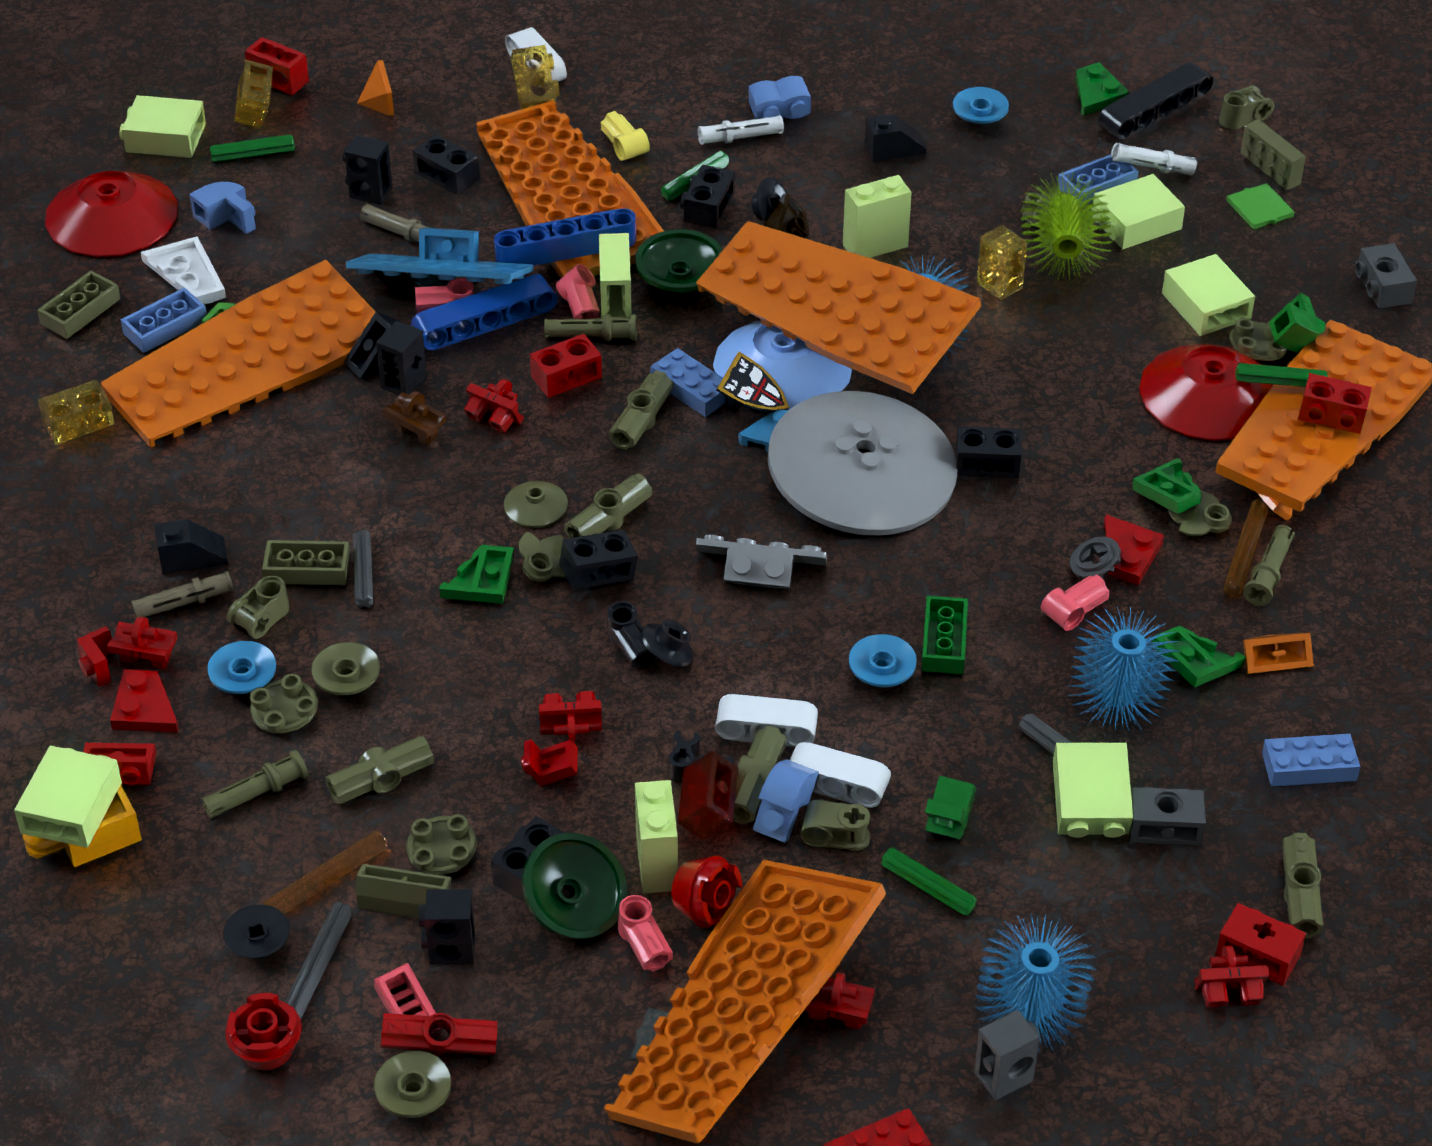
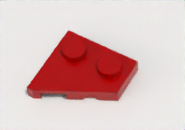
(1137, 545)
(142, 704)

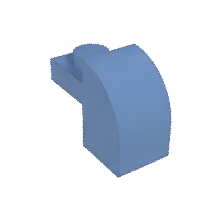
(223, 203)
(782, 795)

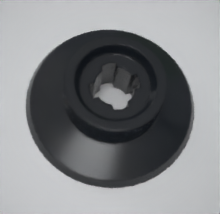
(766, 198)
(668, 642)
(253, 922)

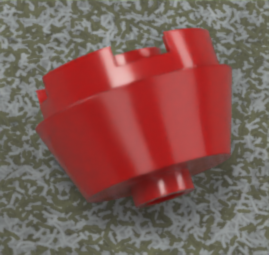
(705, 889)
(263, 1031)

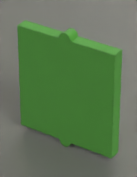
(1260, 206)

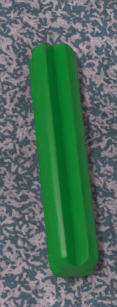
(252, 148)
(681, 183)
(1274, 374)
(929, 881)

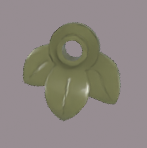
(1203, 517)
(541, 554)

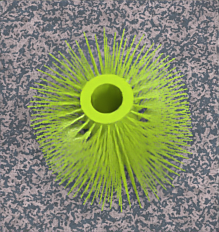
(1066, 225)

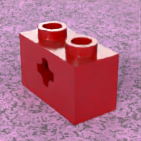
(1263, 941)

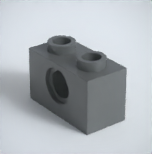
(1386, 275)
(1167, 816)
(1006, 1054)

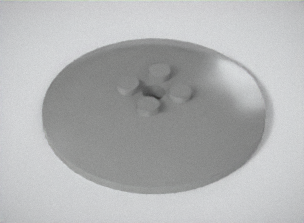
(870, 493)

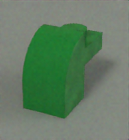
(1296, 324)
(950, 807)

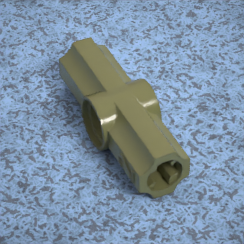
(641, 410)
(609, 507)
(379, 770)
(754, 770)
(1302, 884)

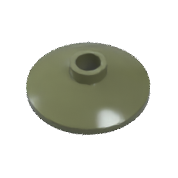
(535, 504)
(345, 668)
(408, 1072)

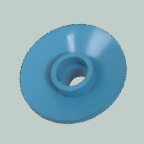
(980, 105)
(882, 660)
(241, 667)

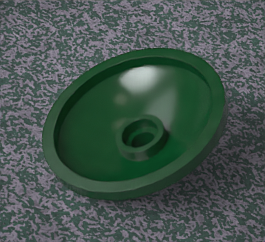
(676, 259)
(589, 875)

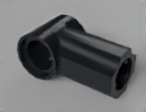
(624, 631)

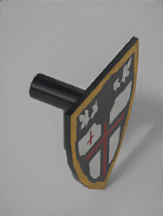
(751, 386)

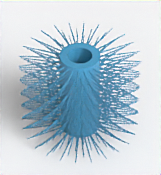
(1123, 668)
(1036, 979)

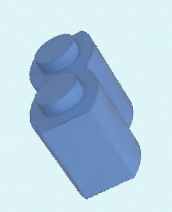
(784, 98)

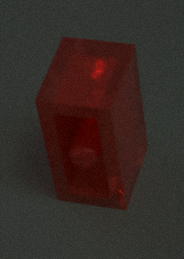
(707, 795)

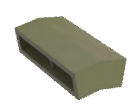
(395, 889)

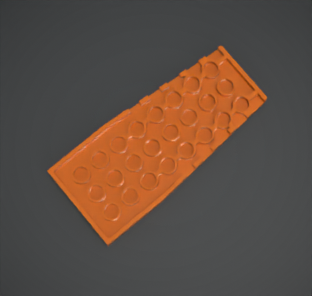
(558, 175)
(841, 303)
(242, 354)
(1296, 457)
(743, 995)

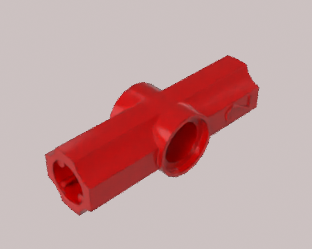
(465, 1035)

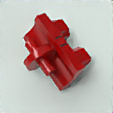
(497, 400)
(143, 642)
(570, 717)
(1229, 973)
(842, 1001)

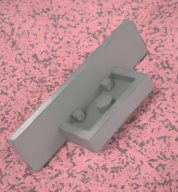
(760, 564)

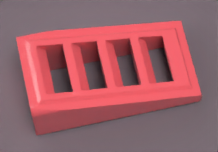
(396, 978)

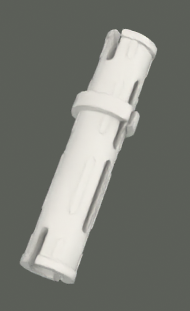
(744, 129)
(1165, 160)

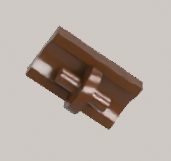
(412, 414)

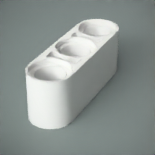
(528, 38)
(743, 715)
(844, 774)

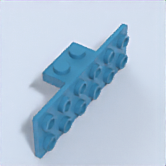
(443, 253)

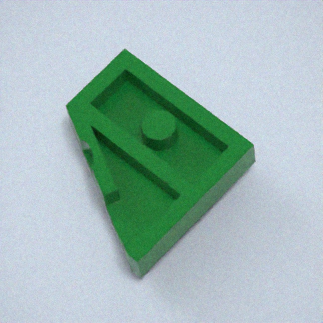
(1169, 487)
(482, 577)

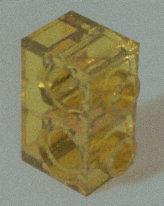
(528, 78)
(253, 94)
(1001, 262)
(76, 411)

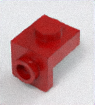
(93, 655)
(551, 762)

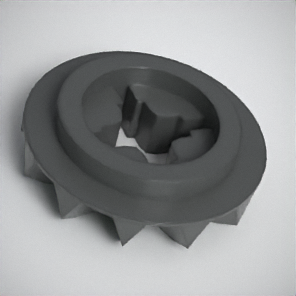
(1083, 557)

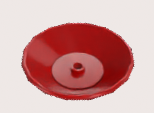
(111, 214)
(1197, 391)

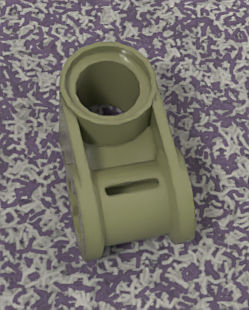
(1244, 107)
(261, 607)
(833, 823)

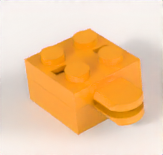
(115, 832)

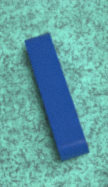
(562, 238)
(485, 311)

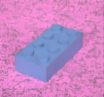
(1104, 171)
(163, 320)
(692, 382)
(1310, 760)

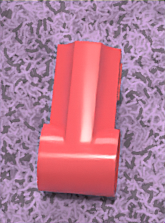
(578, 292)
(437, 295)
(1069, 606)
(643, 933)

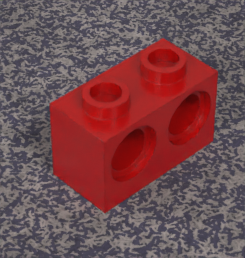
(288, 65)
(566, 365)
(1334, 403)

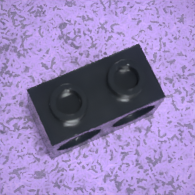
(446, 164)
(368, 169)
(708, 196)
(988, 452)
(598, 559)
(509, 862)
(448, 926)

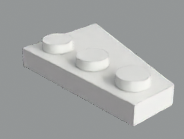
(186, 266)

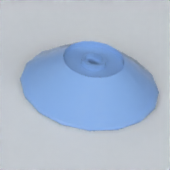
(790, 363)

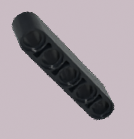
(1156, 101)

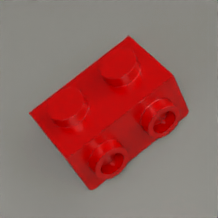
(133, 759)

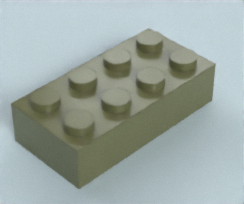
(1272, 154)
(78, 304)
(307, 561)

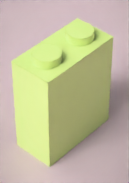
(163, 126)
(1139, 211)
(877, 217)
(615, 274)
(1208, 294)
(1092, 789)
(68, 796)
(656, 835)

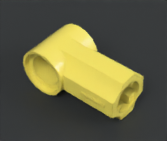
(625, 139)

